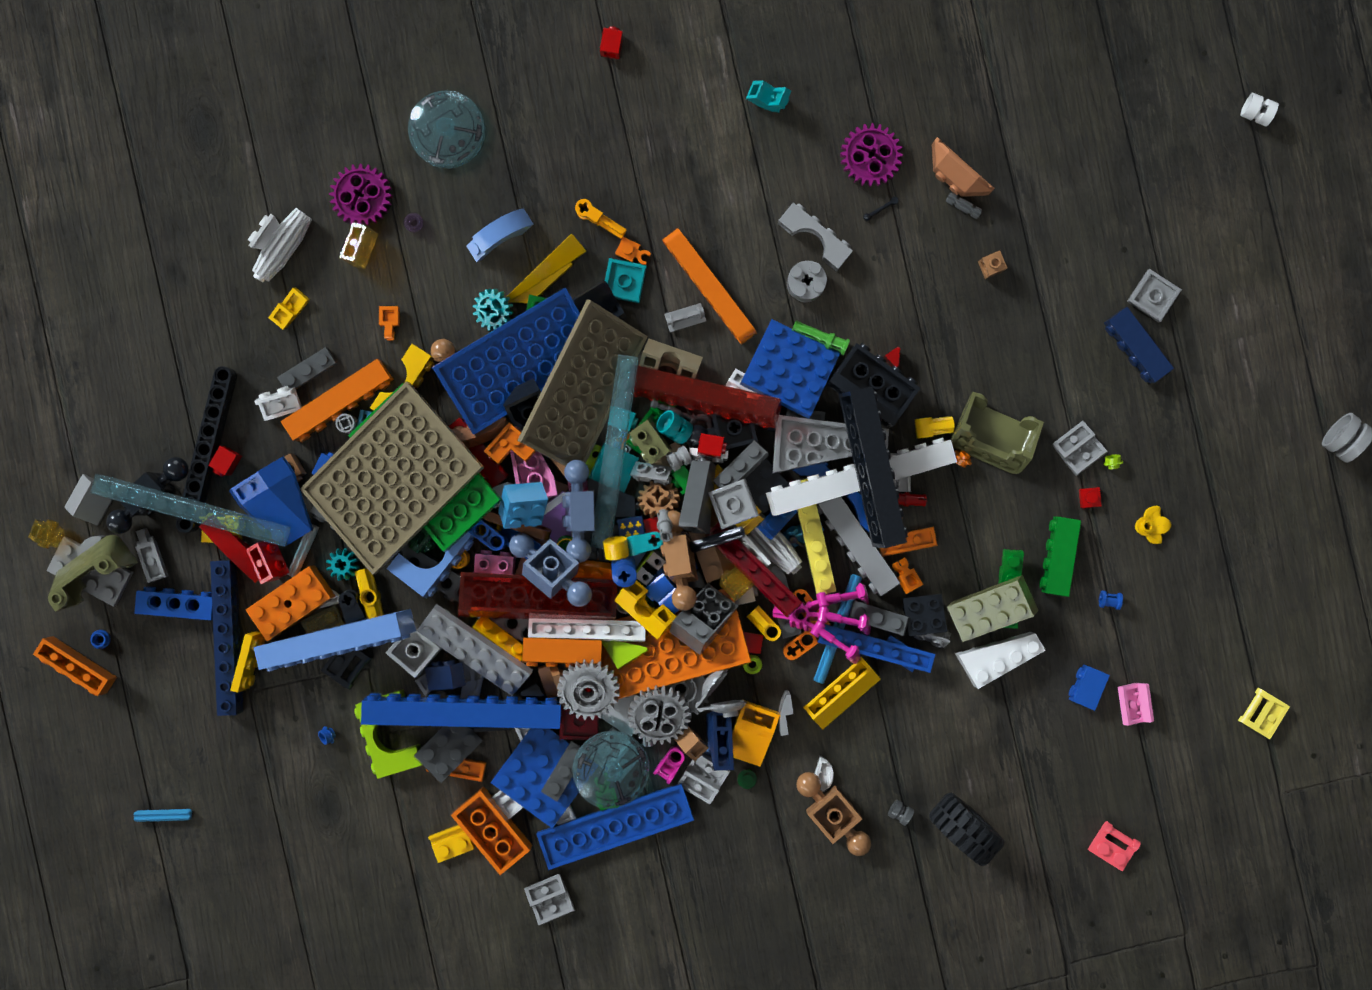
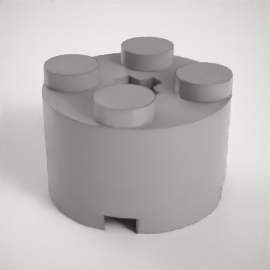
(811, 271)

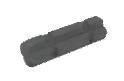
(964, 205)

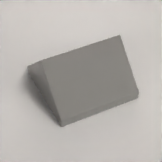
(85, 504)

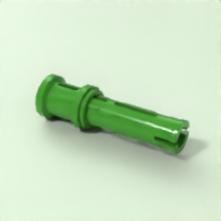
(829, 340)

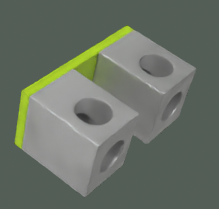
(650, 558)

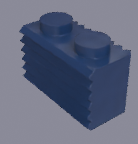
(445, 675)

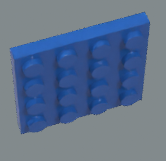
(790, 368)
(529, 770)

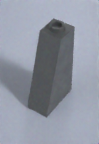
(697, 504)

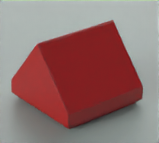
(893, 357)

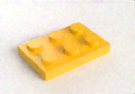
(247, 662)

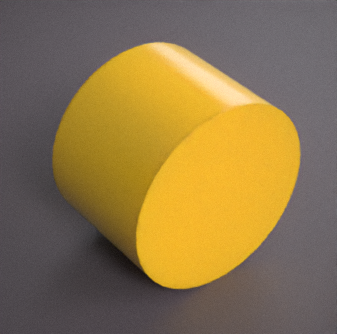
(616, 548)

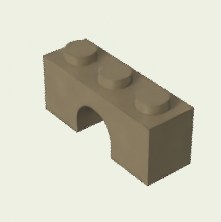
(659, 354)

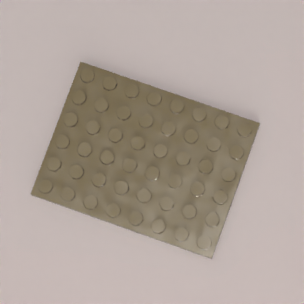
(391, 478)

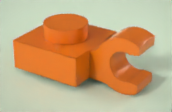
(389, 318)

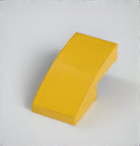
(289, 309)

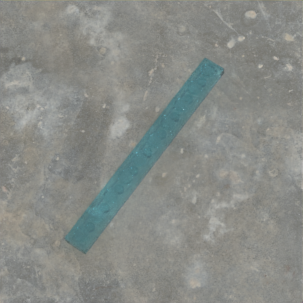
(614, 449)
(190, 510)

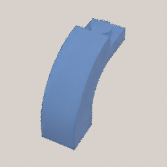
(499, 231)

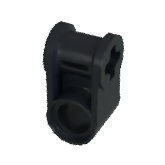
(353, 609)

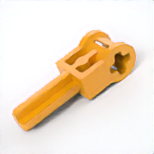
(598, 218)

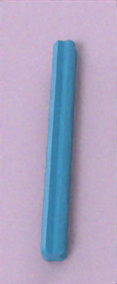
(829, 651)

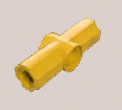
(366, 584)

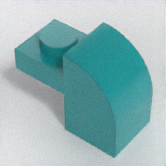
(767, 96)

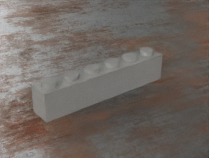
(858, 544)

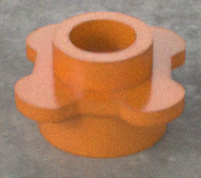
(963, 458)

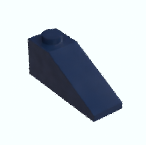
(720, 741)

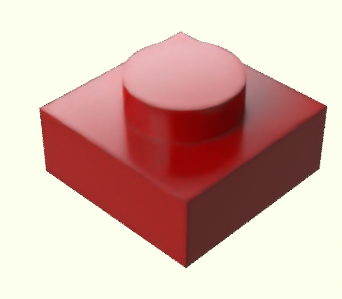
(1090, 497)

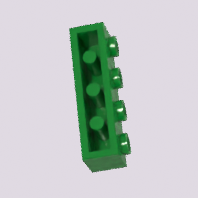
(1060, 556)

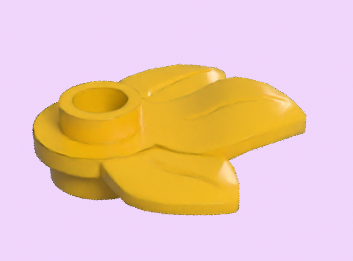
(1155, 525)

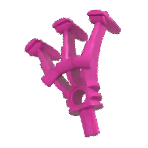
(825, 616)

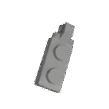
(150, 556)

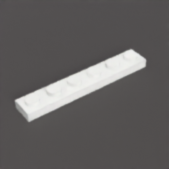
(586, 629)

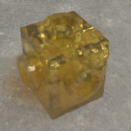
(46, 533)

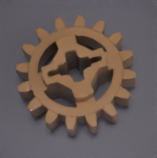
(651, 502)

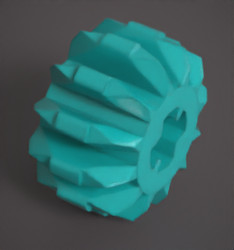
(341, 557)

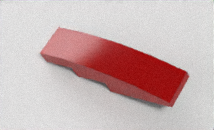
(233, 548)

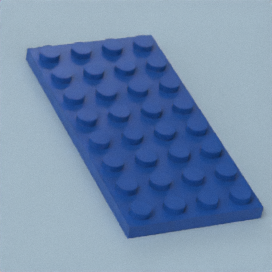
(517, 351)

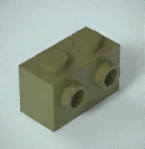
(649, 441)

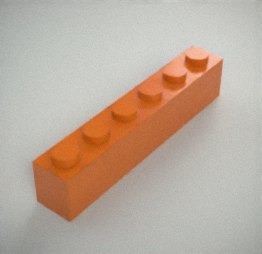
(337, 400)

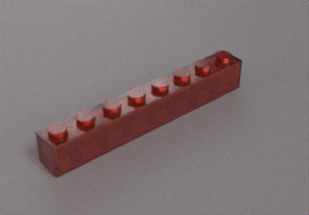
(707, 397)

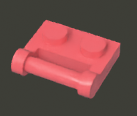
(1111, 852)

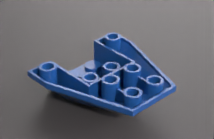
(275, 497)

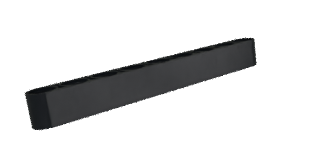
(205, 439)

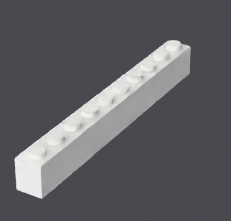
(845, 482)

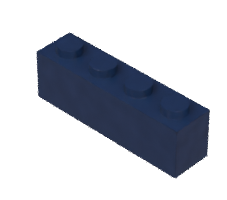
(1138, 346)

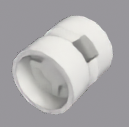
(1252, 108)

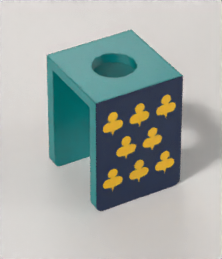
(631, 526)

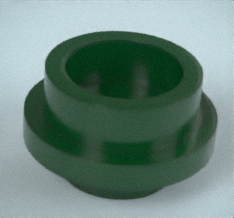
(747, 779)

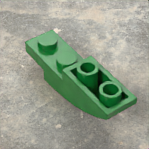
(1011, 568)

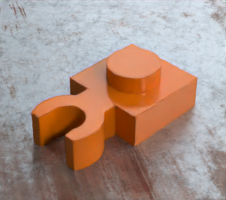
(630, 250)
(908, 578)

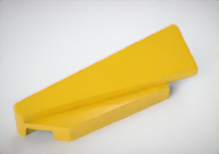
(548, 271)

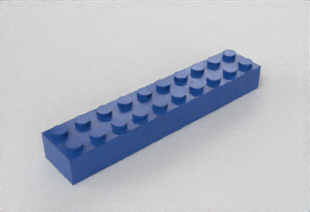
(460, 711)

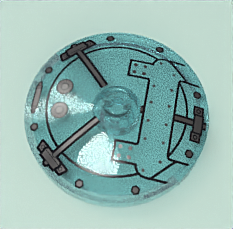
(446, 129)
(610, 769)

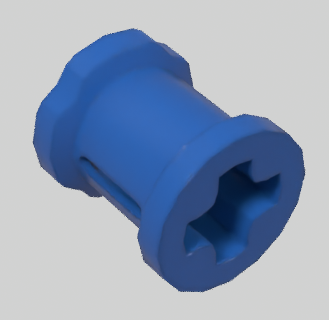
(1110, 600)

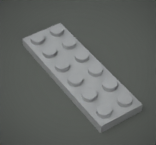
(474, 650)

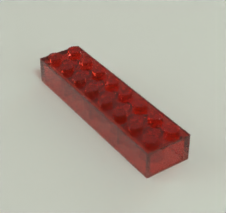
(518, 598)

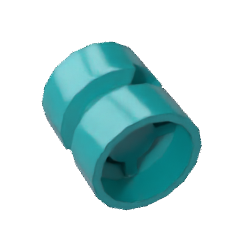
(674, 427)

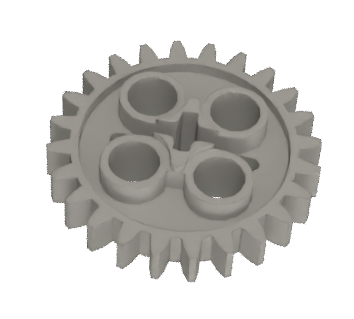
(677, 717)

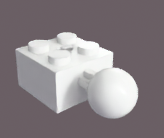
(414, 662)

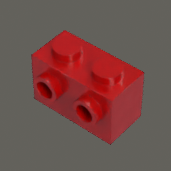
(267, 561)

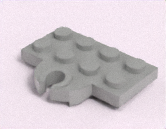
(104, 587)

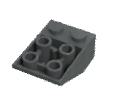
(705, 620)

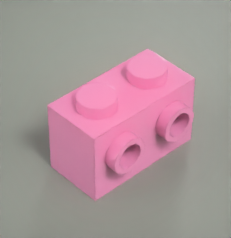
(495, 564)

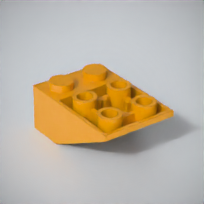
(753, 732)

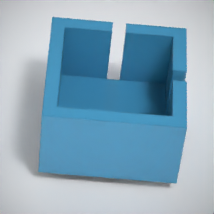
(523, 505)

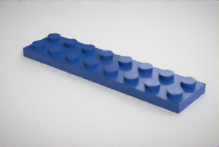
(615, 826)

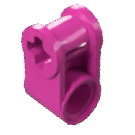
(668, 766)

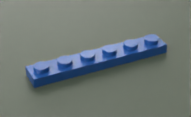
(882, 649)

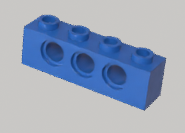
(146, 604)

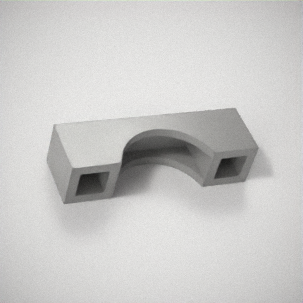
(797, 220)

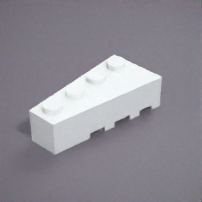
(997, 658)

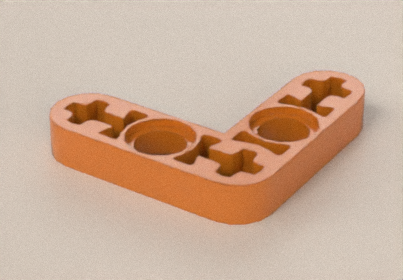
(792, 643)

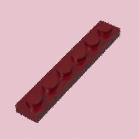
(758, 574)

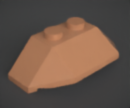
(957, 173)

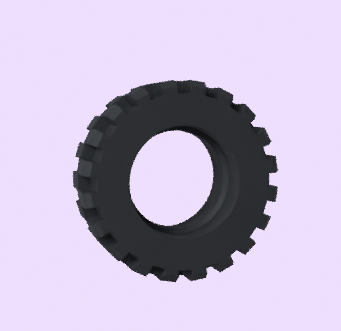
(966, 829)

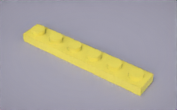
(816, 548)

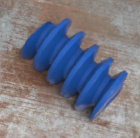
(624, 571)

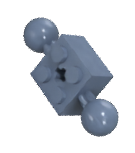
(578, 510)
(550, 569)

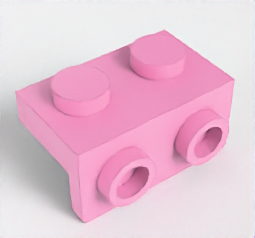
(1135, 703)

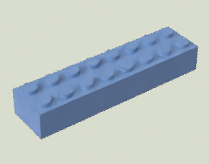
(335, 640)

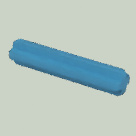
(162, 815)

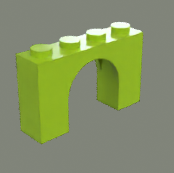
(386, 760)

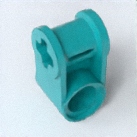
(641, 543)

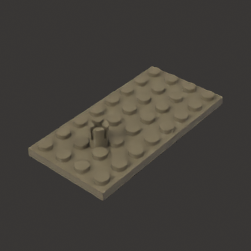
(580, 386)

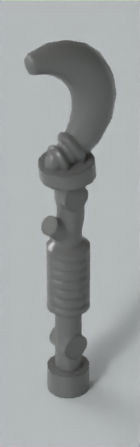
(692, 418)

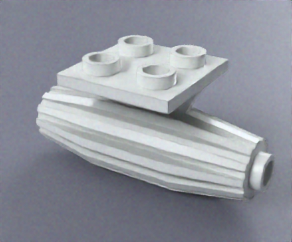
(277, 242)
(777, 550)

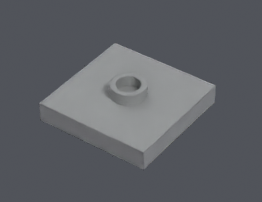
(1154, 295)
(733, 503)

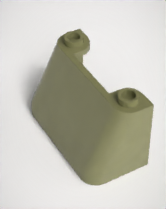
(995, 436)
(103, 556)

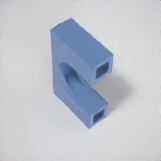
(425, 580)

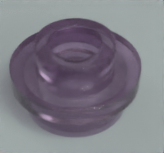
(409, 218)

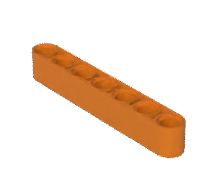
(709, 286)

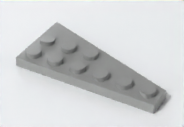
(809, 442)

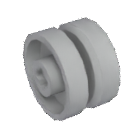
(1348, 437)

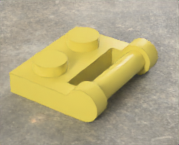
(1269, 717)

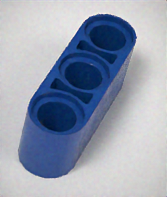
(488, 537)

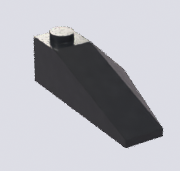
(521, 402)

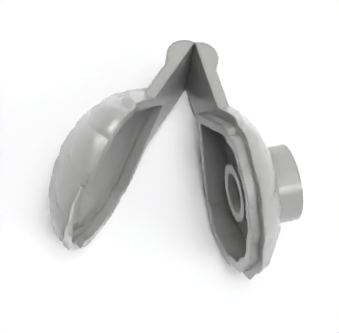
(728, 708)

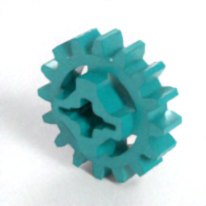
(496, 303)

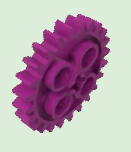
(880, 140)
(345, 187)

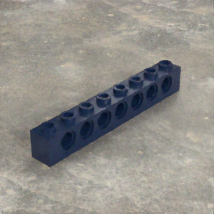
(226, 635)

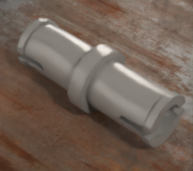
(664, 525)

